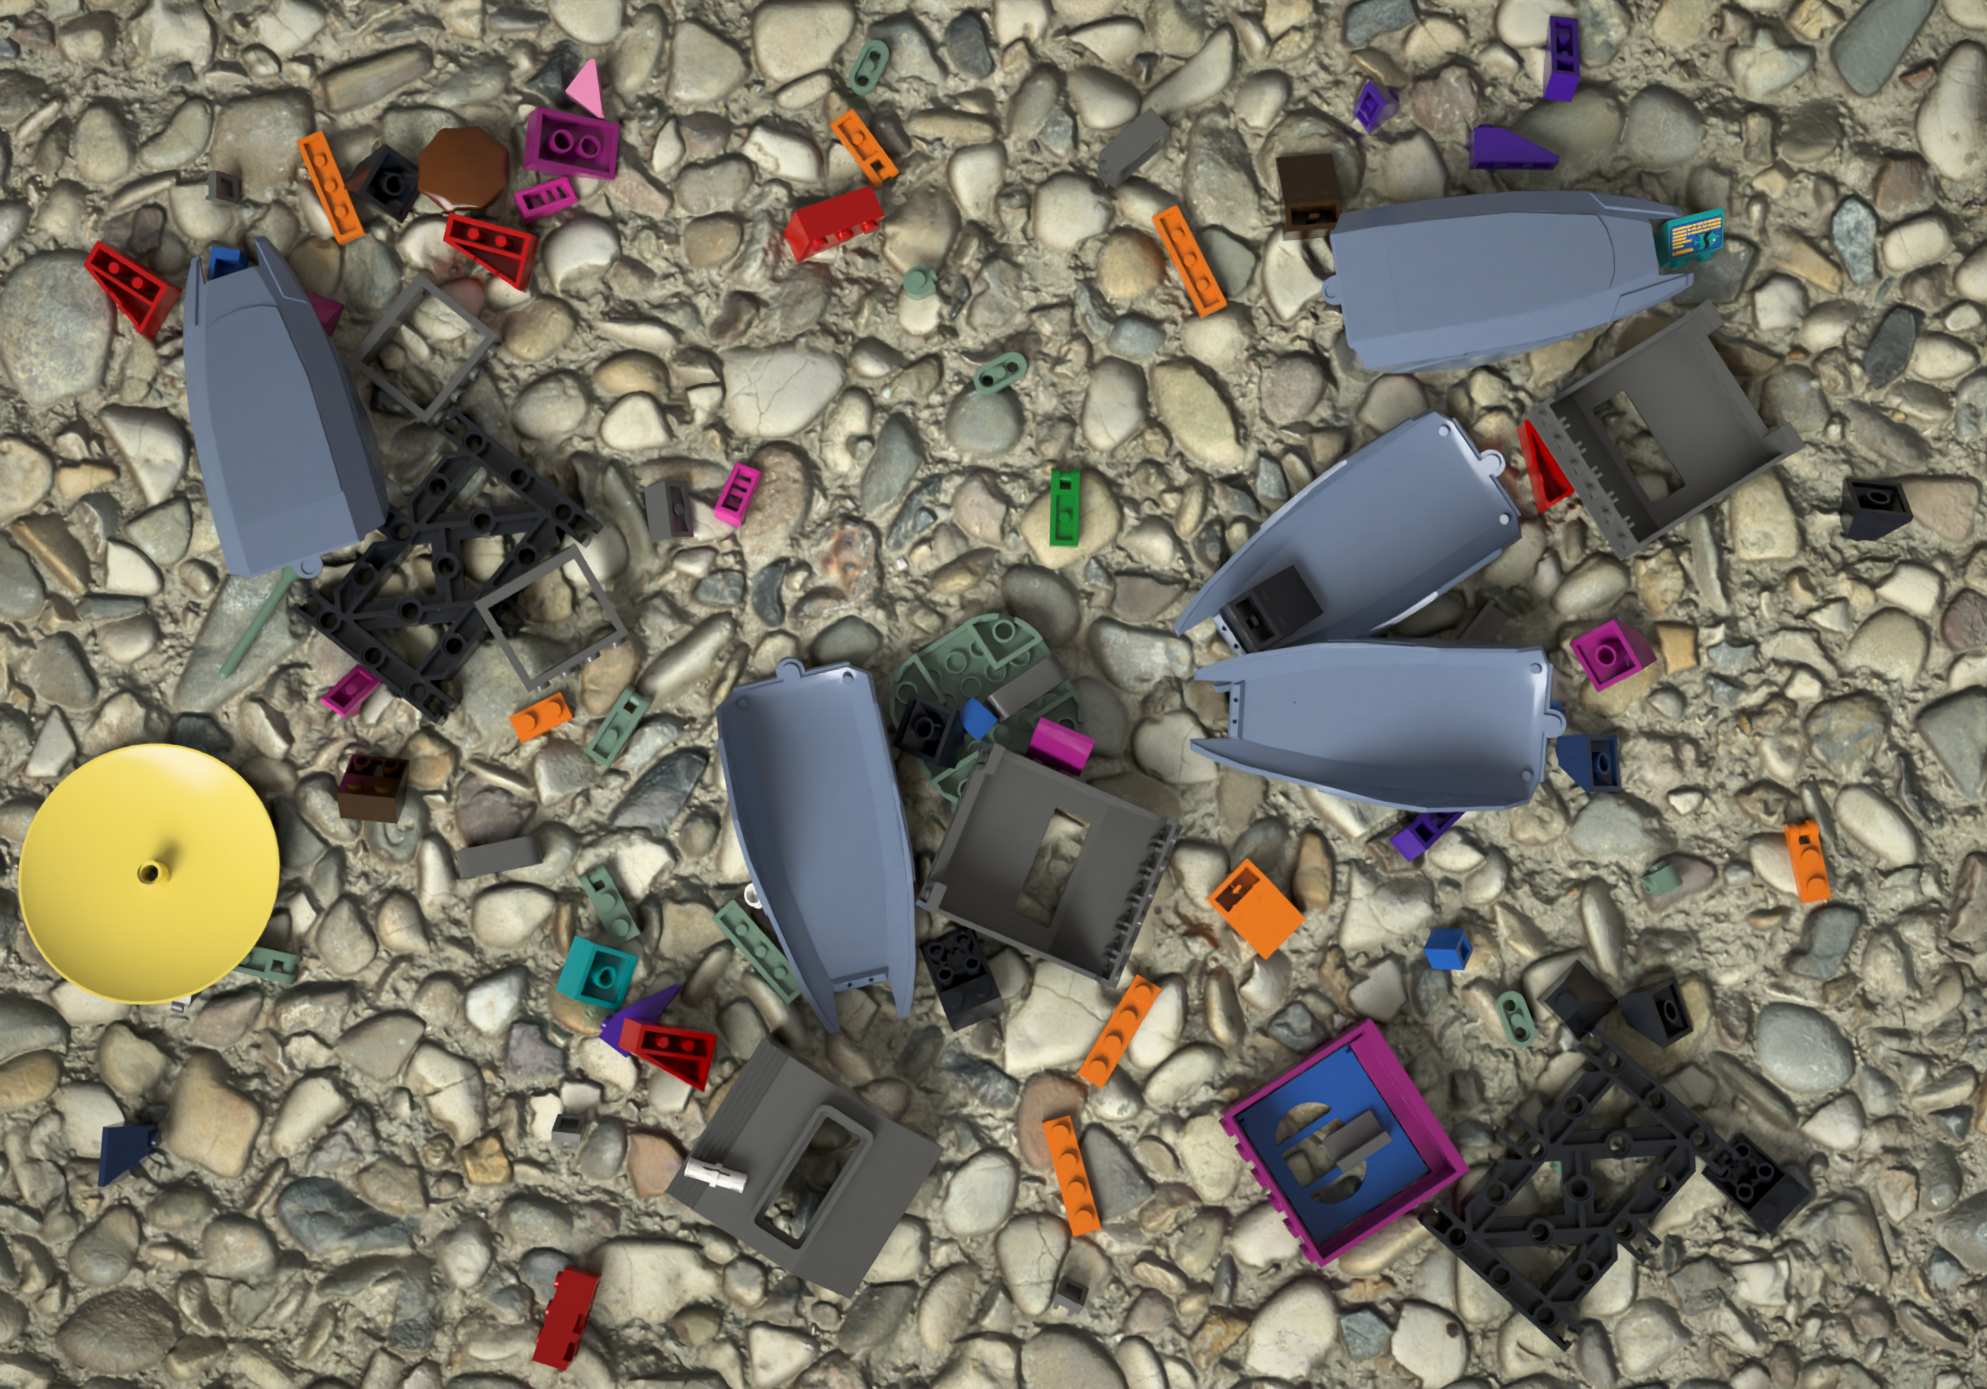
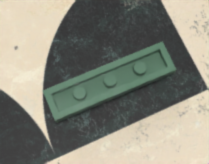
(758, 949)

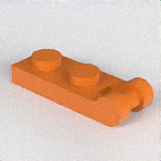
(863, 148)
(1807, 862)

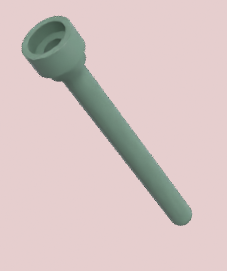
(289, 576)

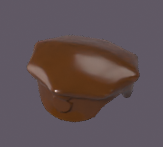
(463, 169)

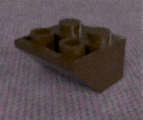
(373, 789)

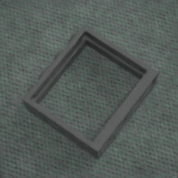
(393, 321)
(587, 654)

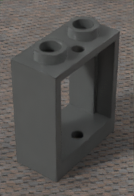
(1132, 148)

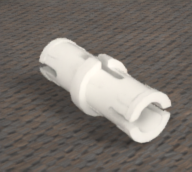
(716, 1175)

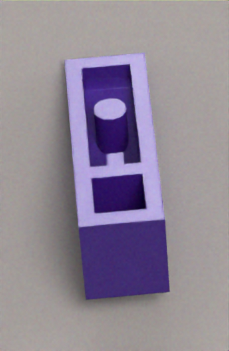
(1561, 59)
(1375, 105)
(1506, 151)
(1423, 832)
(647, 1009)

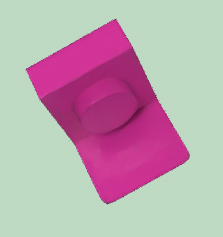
(351, 691)

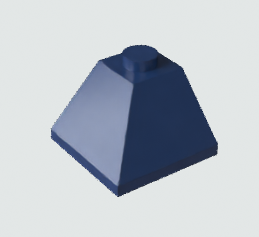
(1590, 761)
(125, 1149)

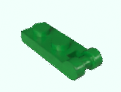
(1064, 509)

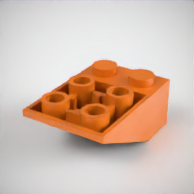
(1255, 908)

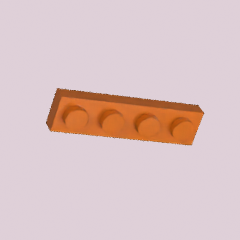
(330, 187)
(1189, 261)
(1119, 1031)
(1071, 1175)

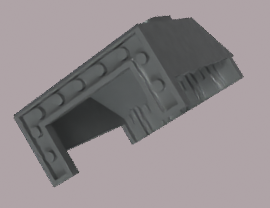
(1691, 412)
(995, 844)
(765, 1131)

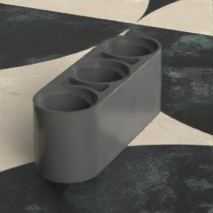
(1027, 688)
(499, 857)

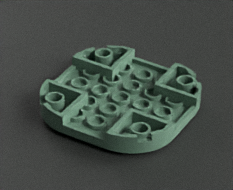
(975, 664)

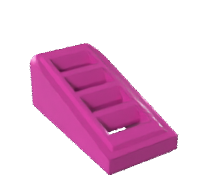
(539, 212)
(730, 516)

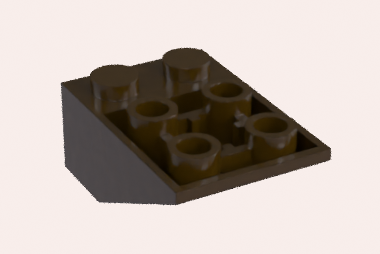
(1308, 196)

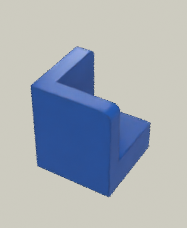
(225, 262)
(977, 719)
(1448, 949)

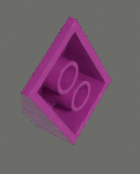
(570, 145)
(1059, 747)

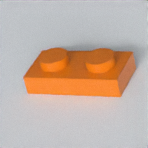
(541, 717)

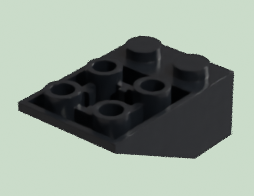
(1272, 610)
(962, 978)
(1759, 1188)

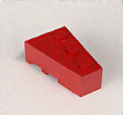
(833, 222)
(496, 248)
(133, 286)
(1545, 475)
(672, 1048)
(566, 1317)

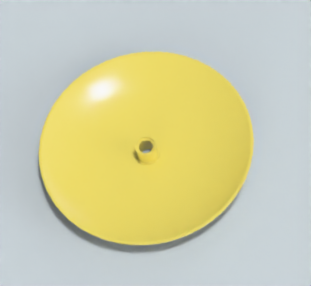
(91, 862)

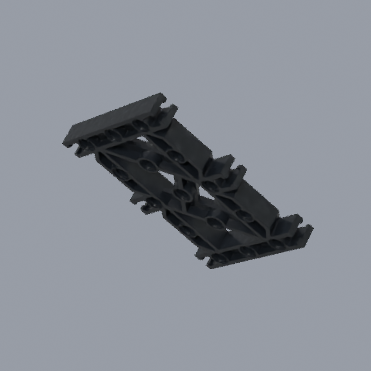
(452, 602)
(1579, 1224)

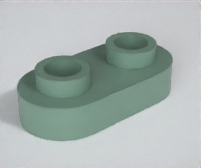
(867, 68)
(999, 373)
(1516, 1017)

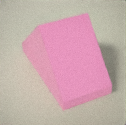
(587, 91)

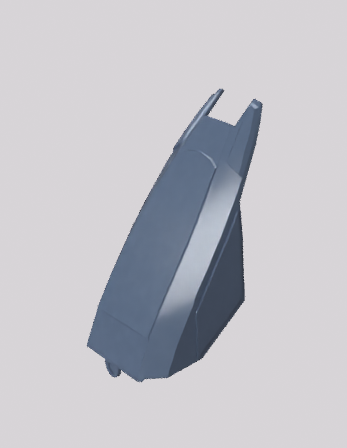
(1492, 274)
(276, 422)
(1375, 534)
(1393, 720)
(823, 828)

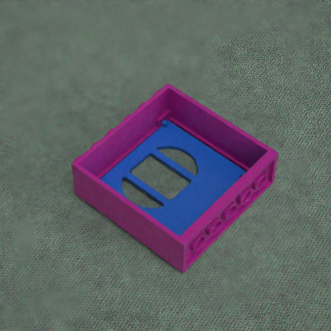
(1349, 1092)

